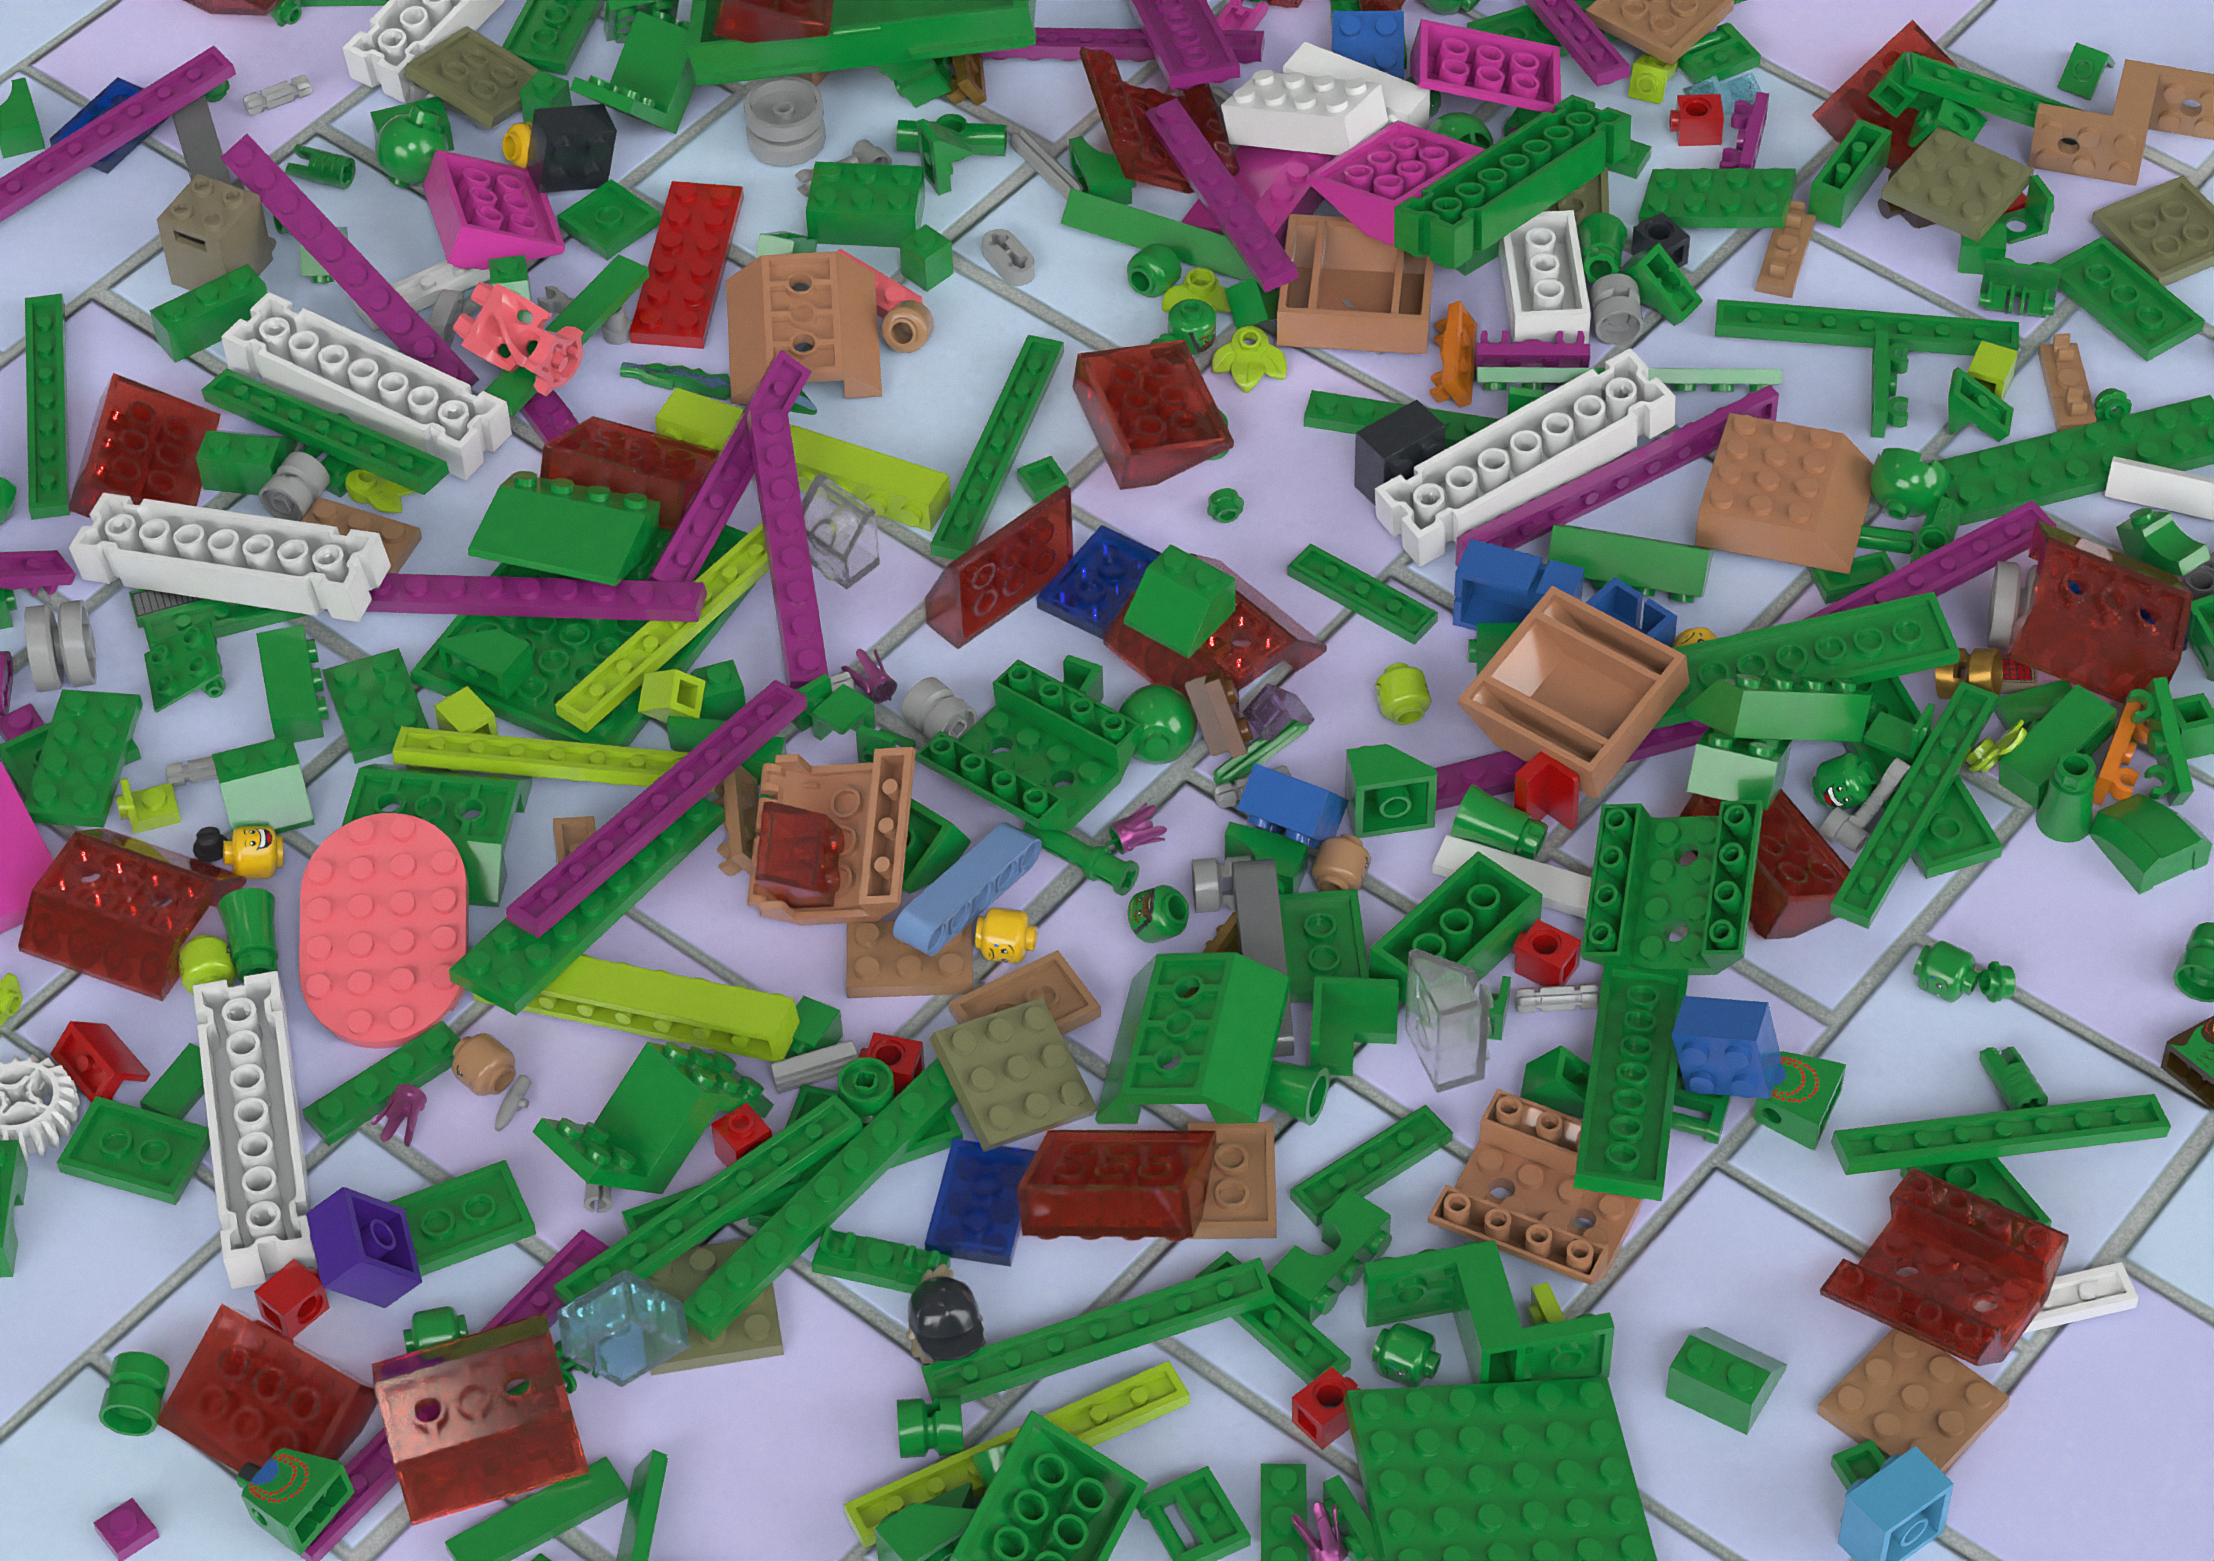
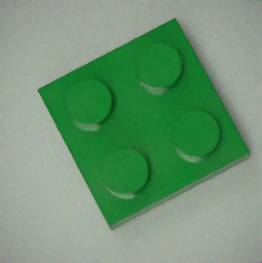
(609, 219)

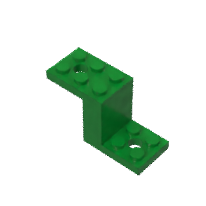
(651, 75)
(653, 1118)
(1475, 1289)

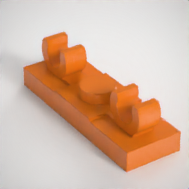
(1458, 356)
(2121, 751)

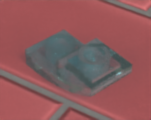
(1741, 88)

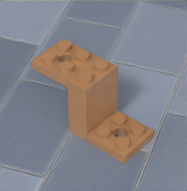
(2115, 144)

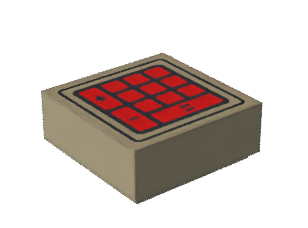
(2017, 676)

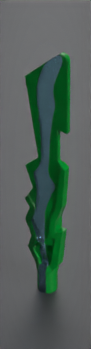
(697, 382)

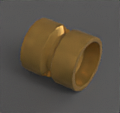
(1983, 671)

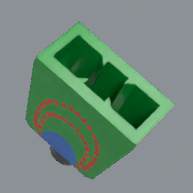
(1802, 1098)
(294, 1495)

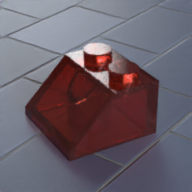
(799, 856)

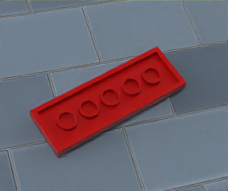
(687, 265)

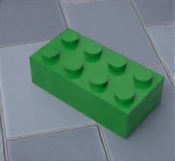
(1464, 920)

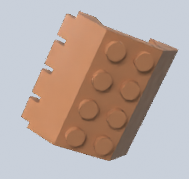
(873, 812)

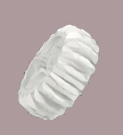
(22, 1106)

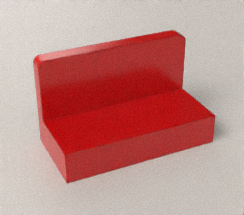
(1548, 788)
(97, 1059)

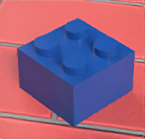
(1371, 39)
(1289, 803)
(1726, 1047)

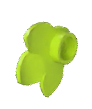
(1200, 285)
(1250, 362)
(376, 491)
(1987, 752)

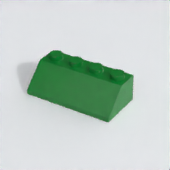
(1635, 560)
(1784, 708)

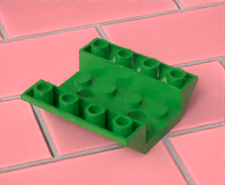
(1051, 739)
(441, 800)
(1645, 893)
(1219, 1033)

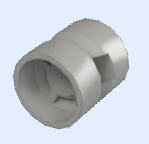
(1616, 309)
(294, 487)
(934, 708)
(1208, 883)

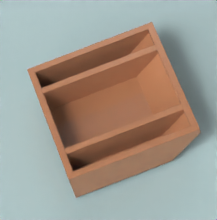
(1379, 280)
(1785, 494)
(1575, 689)

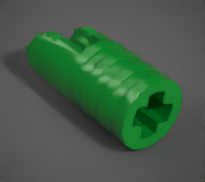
(323, 167)
(2012, 1078)

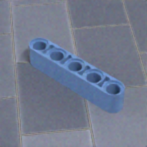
(967, 888)

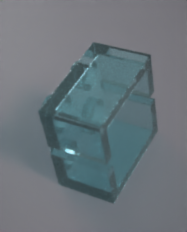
(623, 1328)

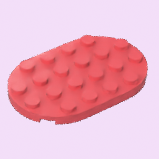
(382, 929)

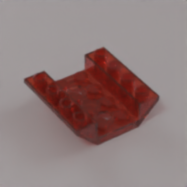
(1130, 136)
(1256, 619)
(2099, 634)
(110, 923)
(1963, 1255)
(484, 1438)

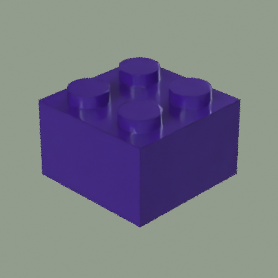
(363, 1247)

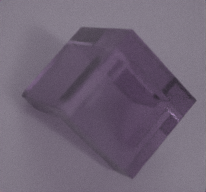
(1274, 709)

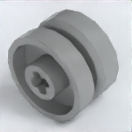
(784, 121)
(2007, 602)
(65, 644)

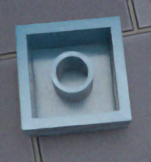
(1895, 1509)

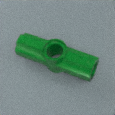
(981, 138)
(1938, 527)

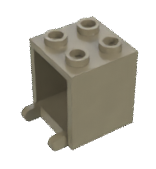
(213, 232)

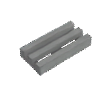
(812, 1066)

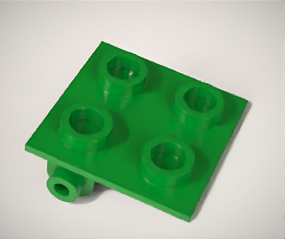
(2007, 278)
(185, 665)

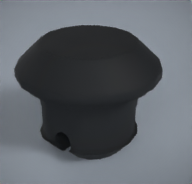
(209, 844)

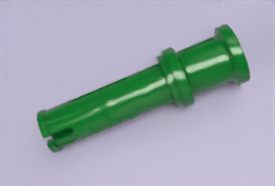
(1094, 861)

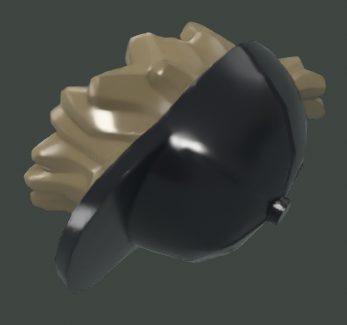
(943, 1318)

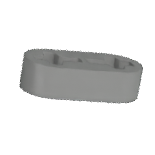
(1015, 253)
(445, 314)

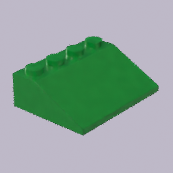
(567, 528)
(1051, 1501)

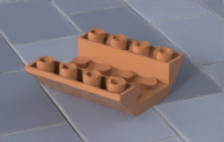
(832, 316)
(1535, 1158)

